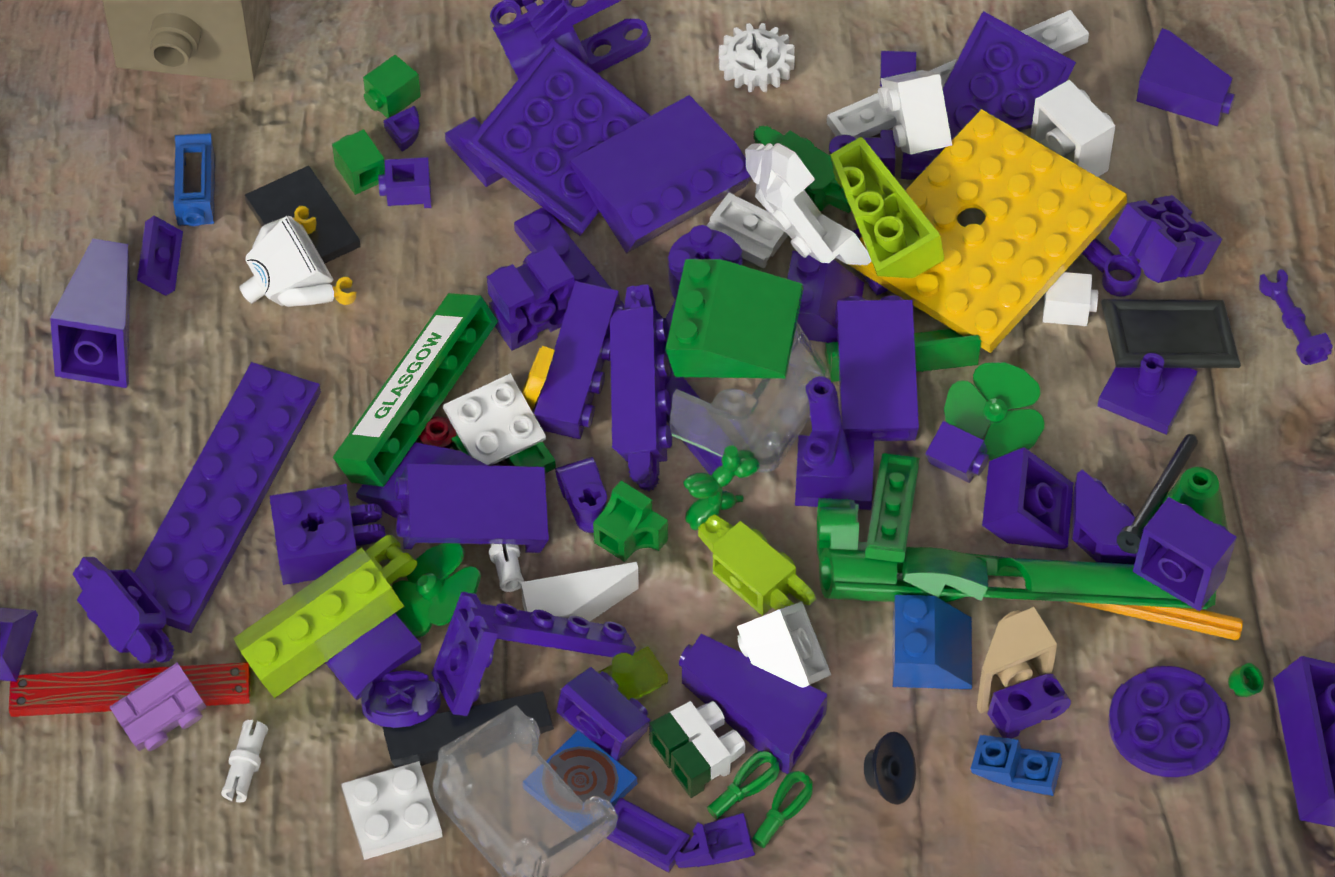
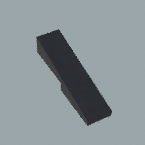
(424, 740)

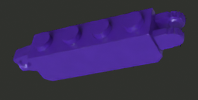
(639, 386)

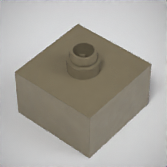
(189, 36)

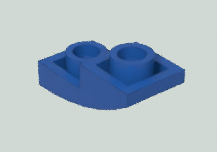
(1010, 765)

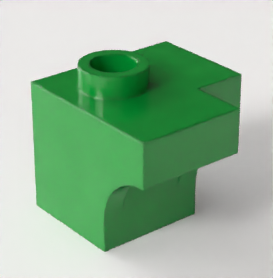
(629, 523)

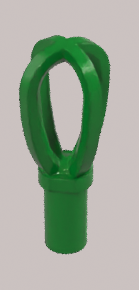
(737, 794)
(774, 817)

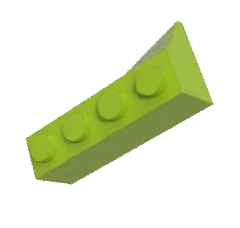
(889, 221)

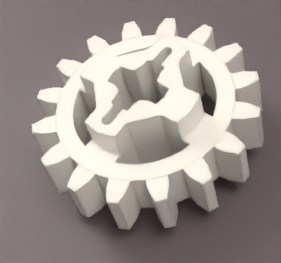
(756, 57)

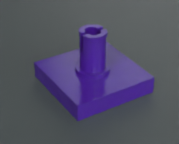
(1148, 393)

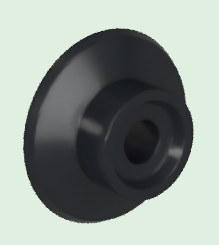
(891, 768)

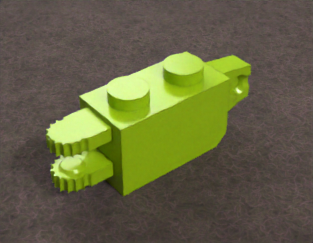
(752, 566)

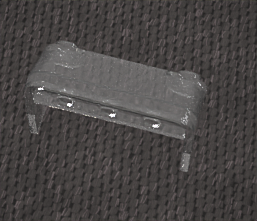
(757, 422)

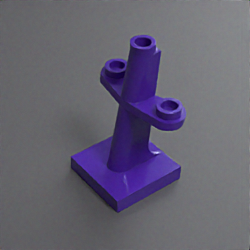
(829, 461)

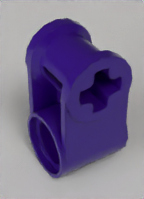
(583, 490)

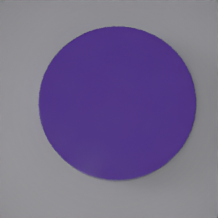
(1168, 722)

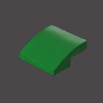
(934, 567)

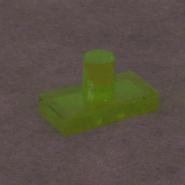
(637, 673)

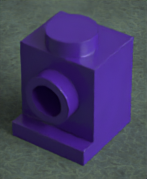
(406, 182)

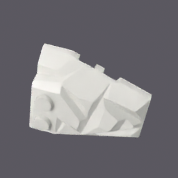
(781, 191)

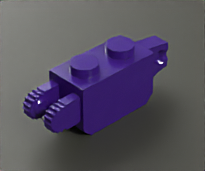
(123, 611)

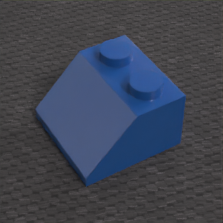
(931, 644)

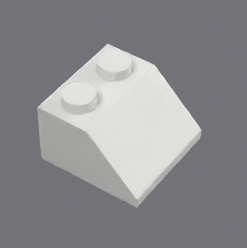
(785, 645)

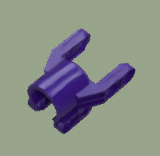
(555, 19)

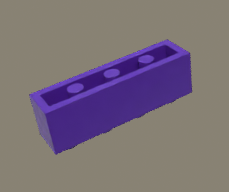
(578, 361)

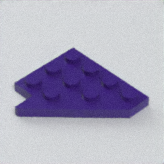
(1002, 75)

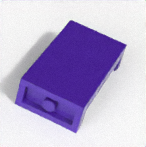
(877, 368)
(472, 505)

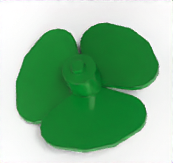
(1002, 389)
(427, 594)

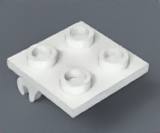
(494, 421)

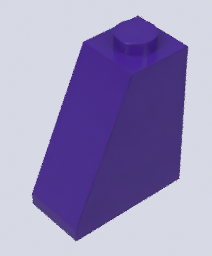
(1184, 82)

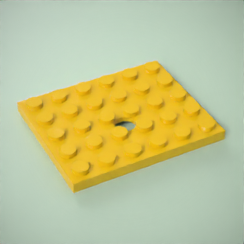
(1035, 226)

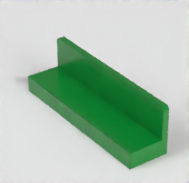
(932, 351)

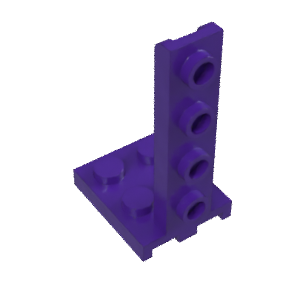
(476, 627)

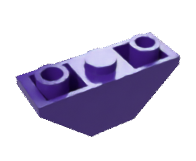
(1099, 520)

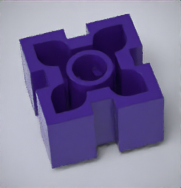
(1164, 239)
(530, 296)

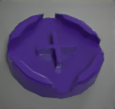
(401, 699)

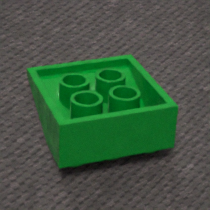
(732, 322)

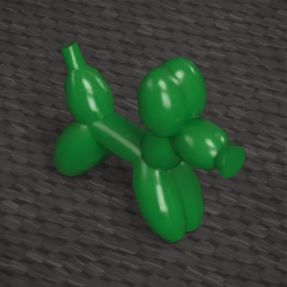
(709, 487)

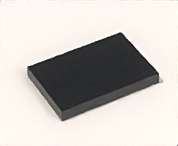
(302, 188)

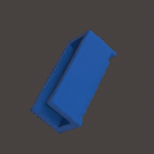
(196, 207)

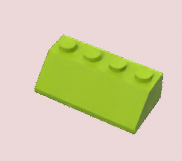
(318, 622)

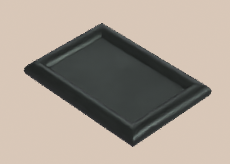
(1178, 330)

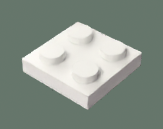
(391, 810)

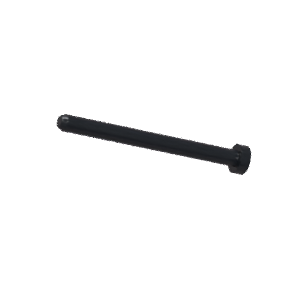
(1130, 536)

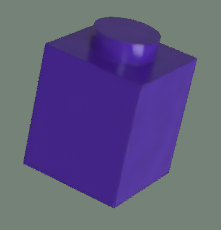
(957, 452)

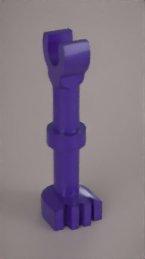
(1310, 348)

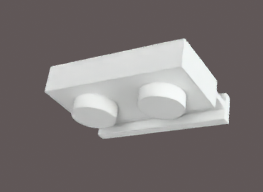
(749, 227)

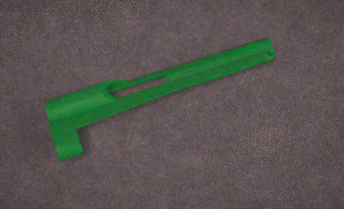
(851, 576)

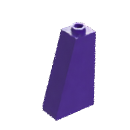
(754, 702)

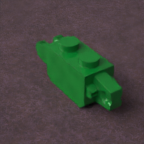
(824, 188)

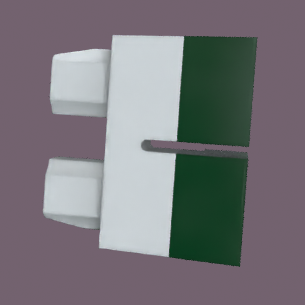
(692, 748)

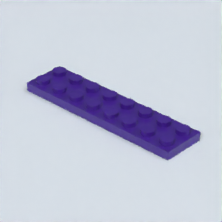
(224, 491)

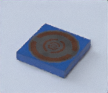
(591, 770)

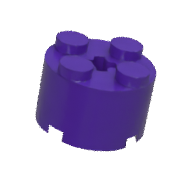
(700, 244)

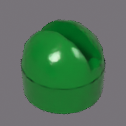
(1251, 685)

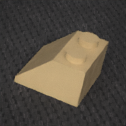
(1017, 653)

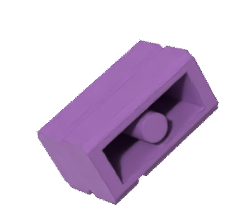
(159, 708)

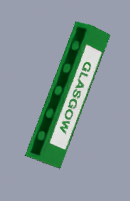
(415, 389)

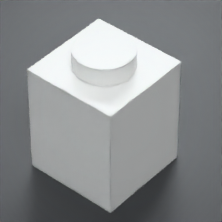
(1070, 300)

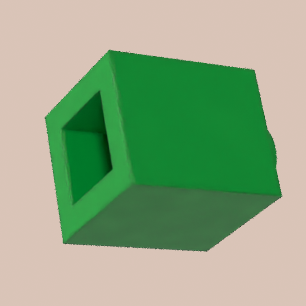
(391, 87)
(358, 161)

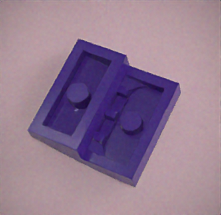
(374, 655)

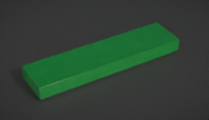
(892, 508)

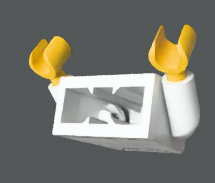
(290, 267)

